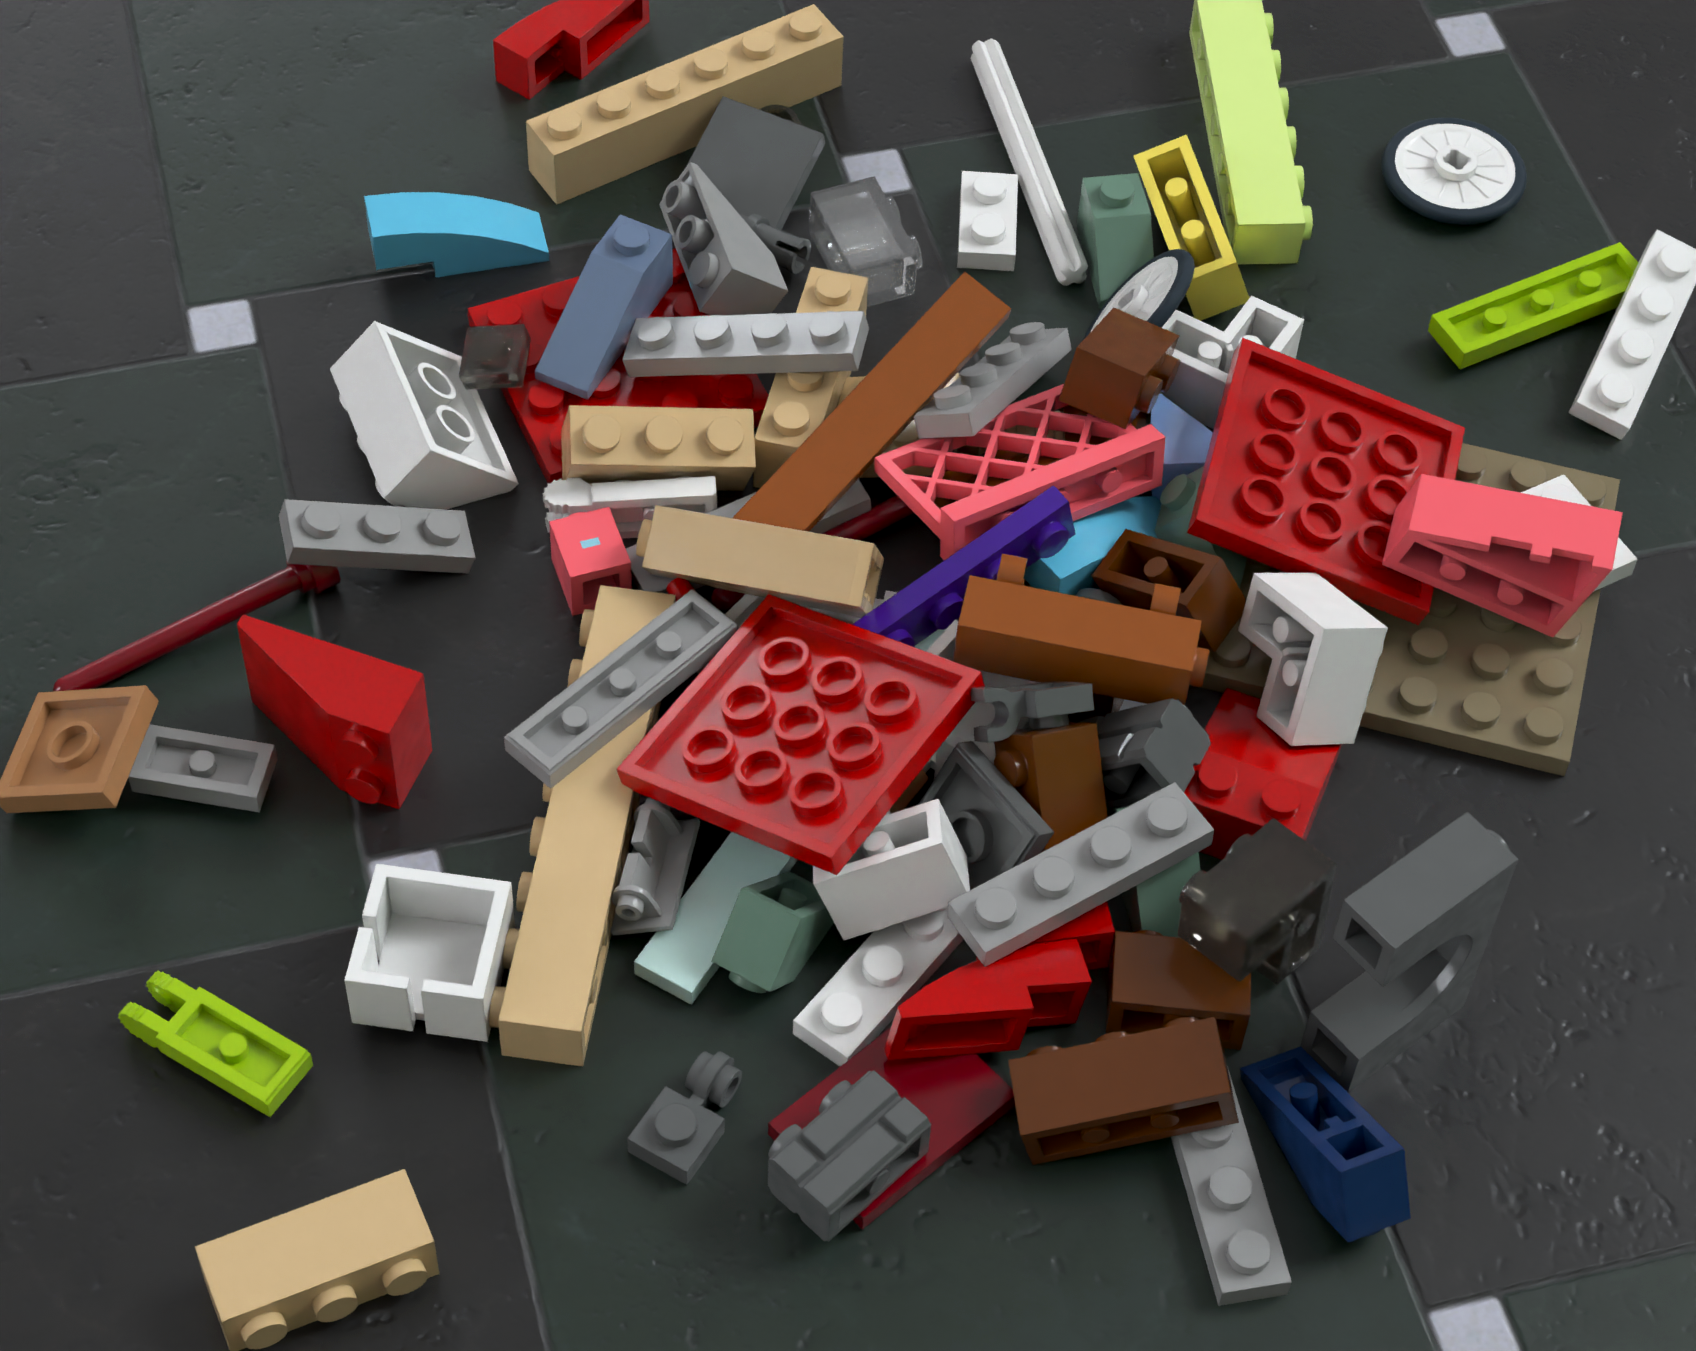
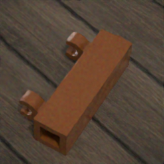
(1079, 639)

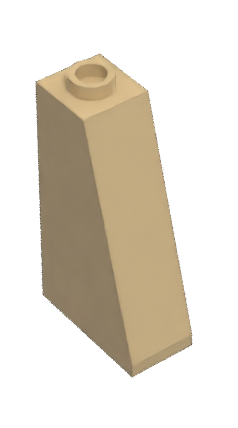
(762, 560)

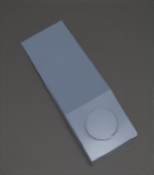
(619, 283)

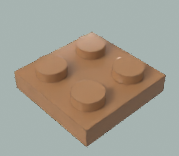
(76, 749)

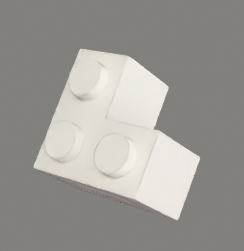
(1208, 353)
(1320, 655)
(898, 873)

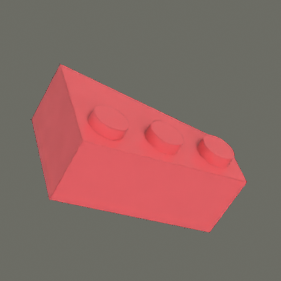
(1503, 548)

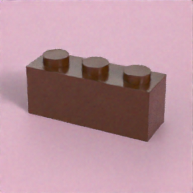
(1122, 1090)

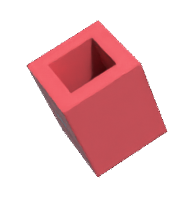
(588, 554)

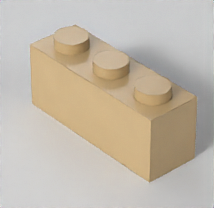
(658, 444)
(318, 1261)

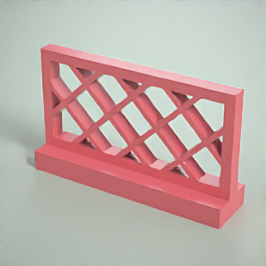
(1086, 475)

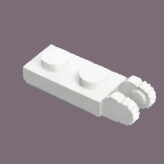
(628, 499)

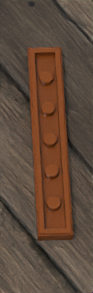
(878, 408)

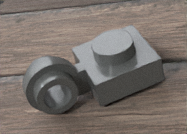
(682, 1131)

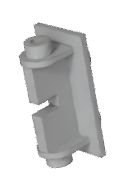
(654, 870)

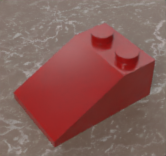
(341, 708)
(1255, 776)

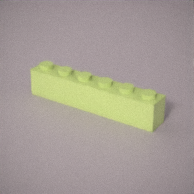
(1249, 131)

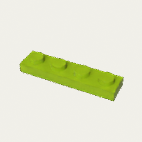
(1534, 306)

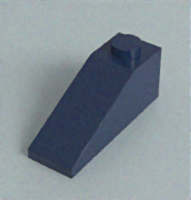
(1332, 1144)

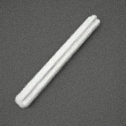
(1029, 163)

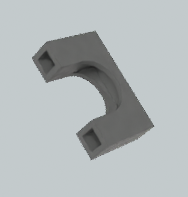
(1421, 943)

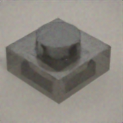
(495, 357)

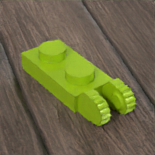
(220, 1043)

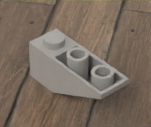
(718, 250)

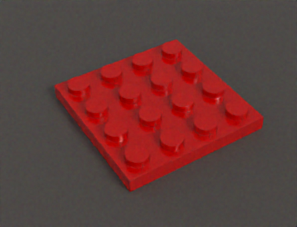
(543, 408)
(1313, 473)
(801, 732)

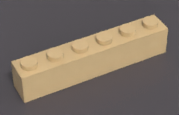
(673, 104)

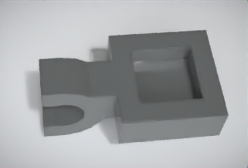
(1044, 703)

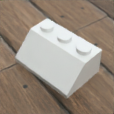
(419, 422)

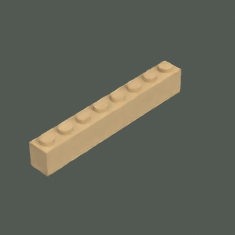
(579, 862)

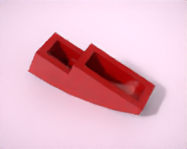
(564, 37)
(992, 1005)

